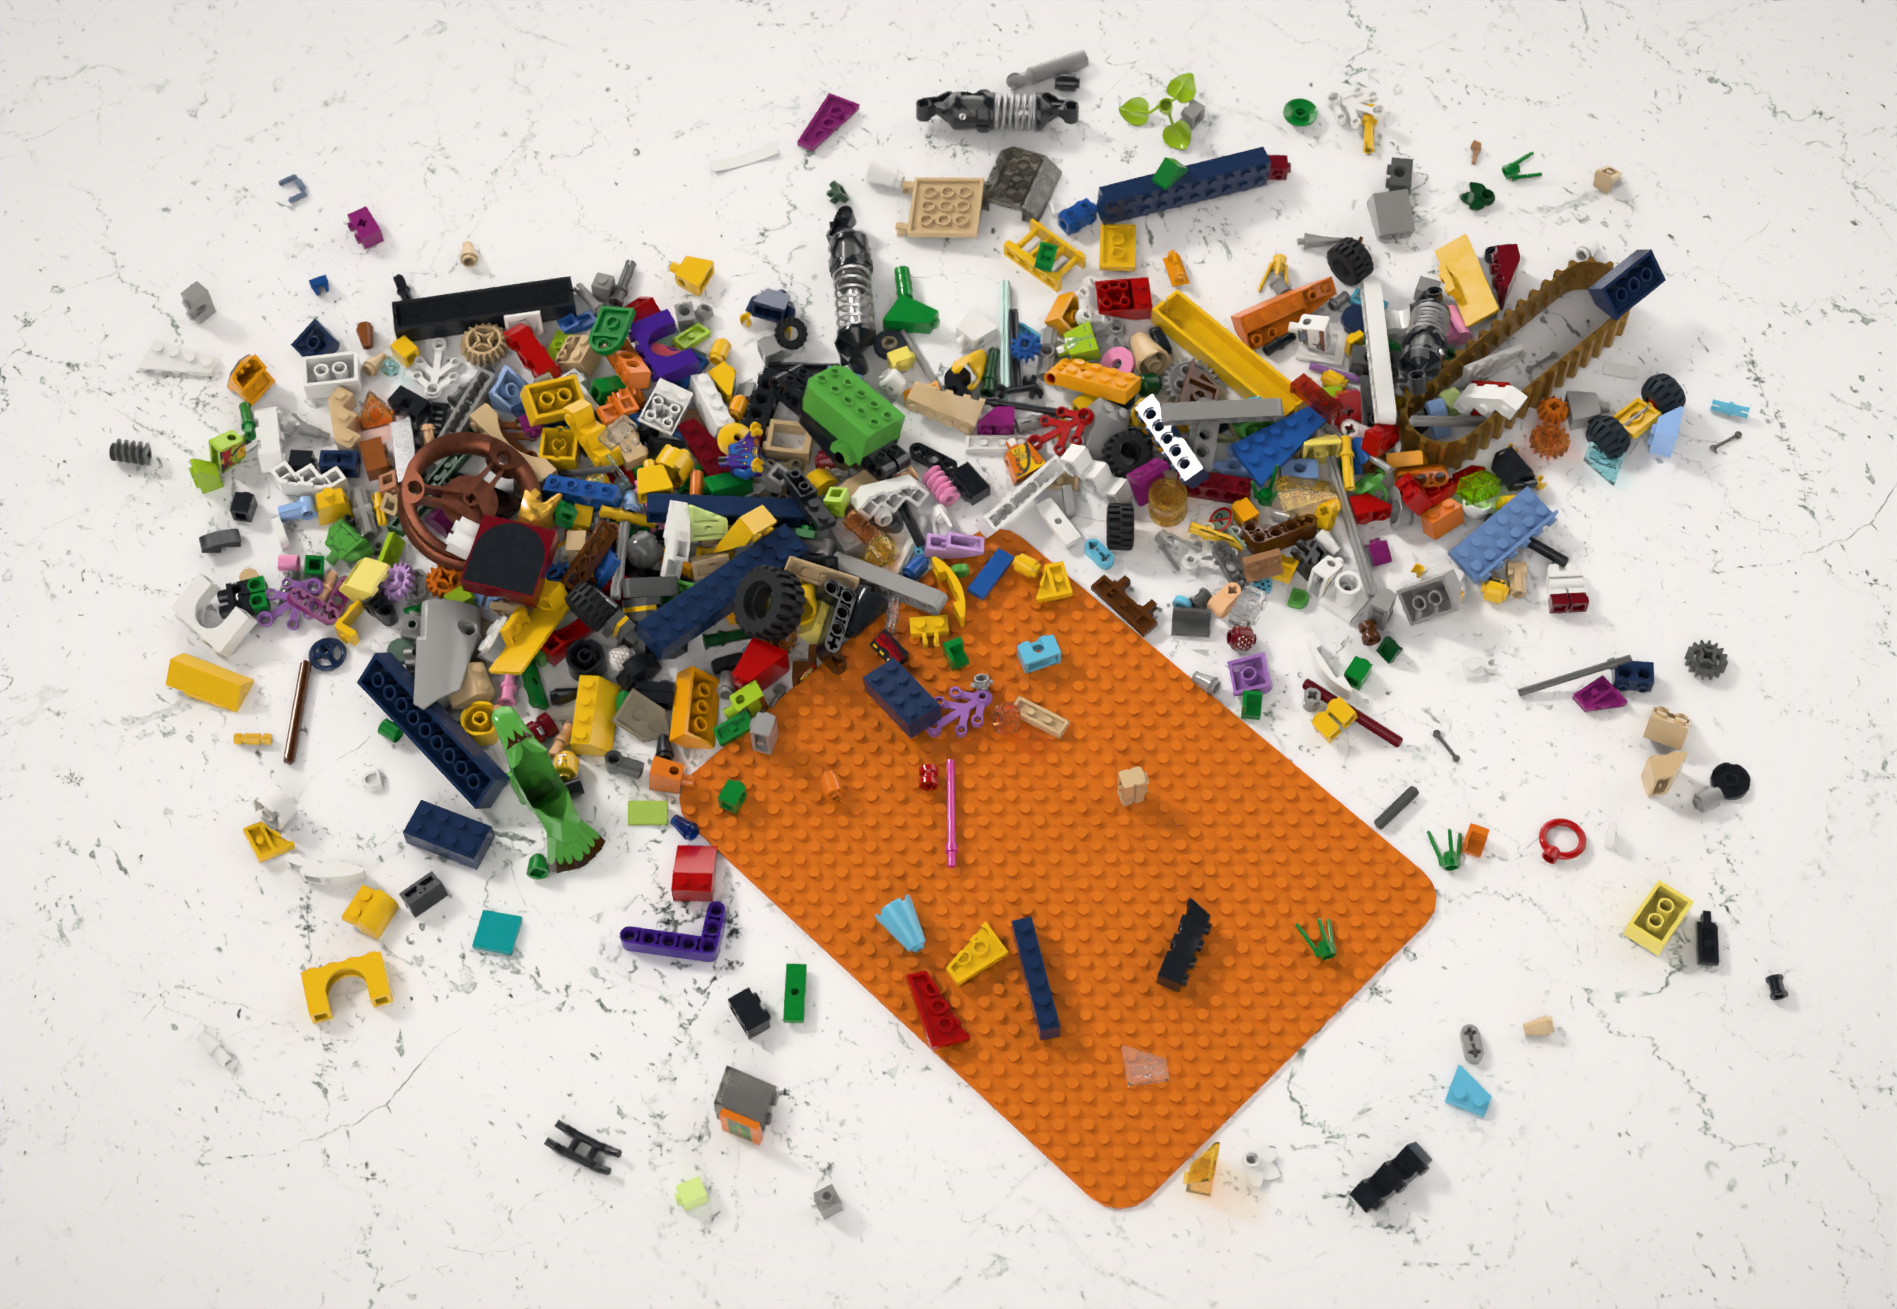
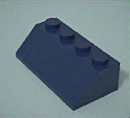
(1627, 283)

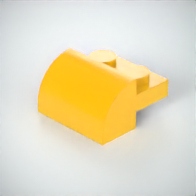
(371, 911)

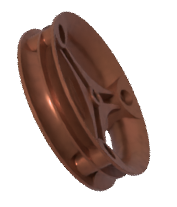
(459, 490)

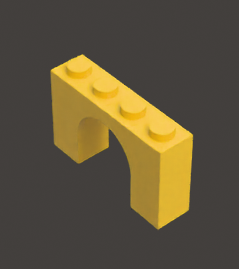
(319, 981)

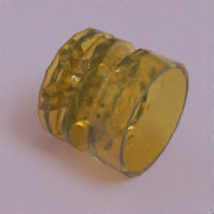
(1167, 502)

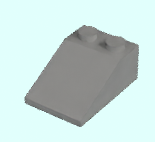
(1107, 421)

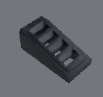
(437, 406)

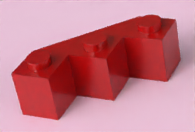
(530, 352)

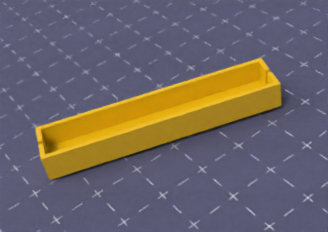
(1223, 351)

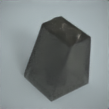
(746, 1096)

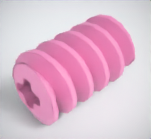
(940, 486)

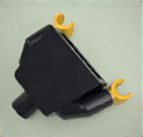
(1514, 471)

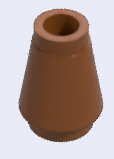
(365, 334)

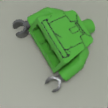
(348, 543)

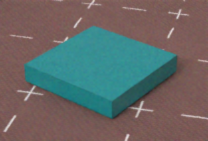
(497, 932)

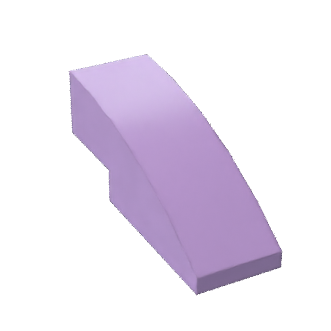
(953, 545)

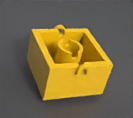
(560, 448)

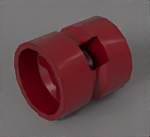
(545, 725)

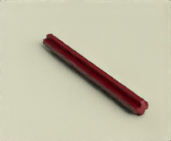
(1362, 719)

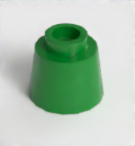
(537, 867)

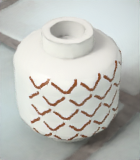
(618, 656)

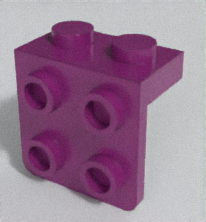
(1143, 478)

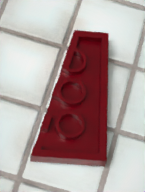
(702, 446)

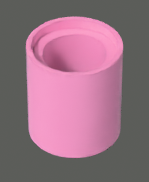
(288, 562)

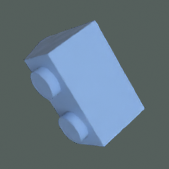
(1665, 433)

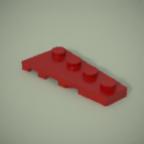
(1440, 493)

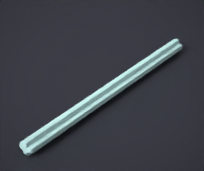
(1004, 335)

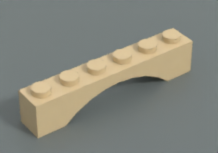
(487, 422)

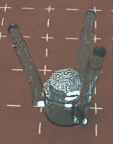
(621, 481)

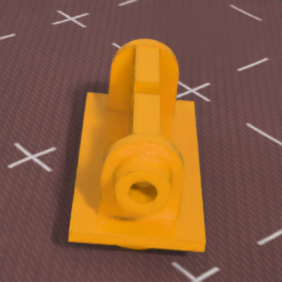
(1175, 269)

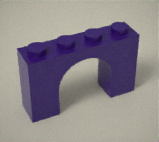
(646, 333)

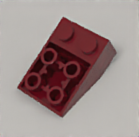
(1504, 270)

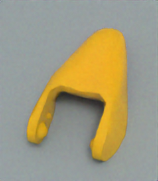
(976, 361)

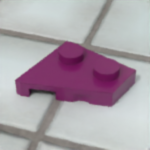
(1599, 696)

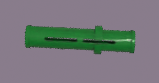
(247, 425)

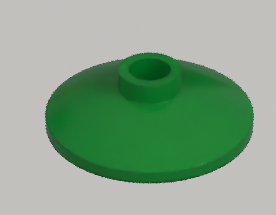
(1300, 112)

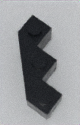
(1391, 1177)

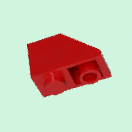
(1369, 508)

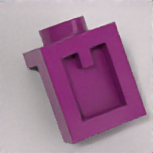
(529, 432)

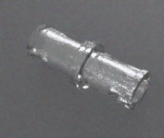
(892, 614)

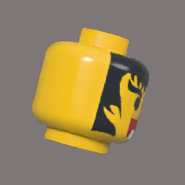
(1495, 590)

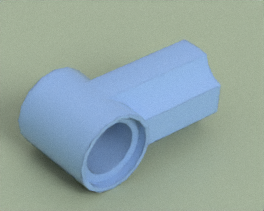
(304, 509)

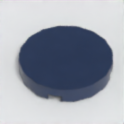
(1352, 319)

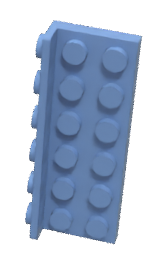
(1502, 535)

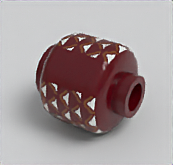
(1241, 638)

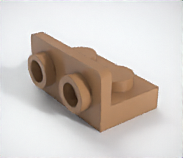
(1262, 565)

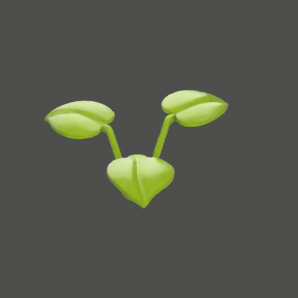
(1177, 134)

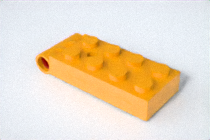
(1094, 380)

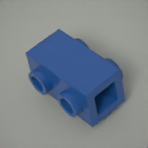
(1077, 216)

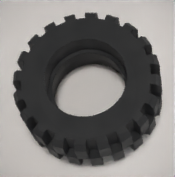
(785, 607)

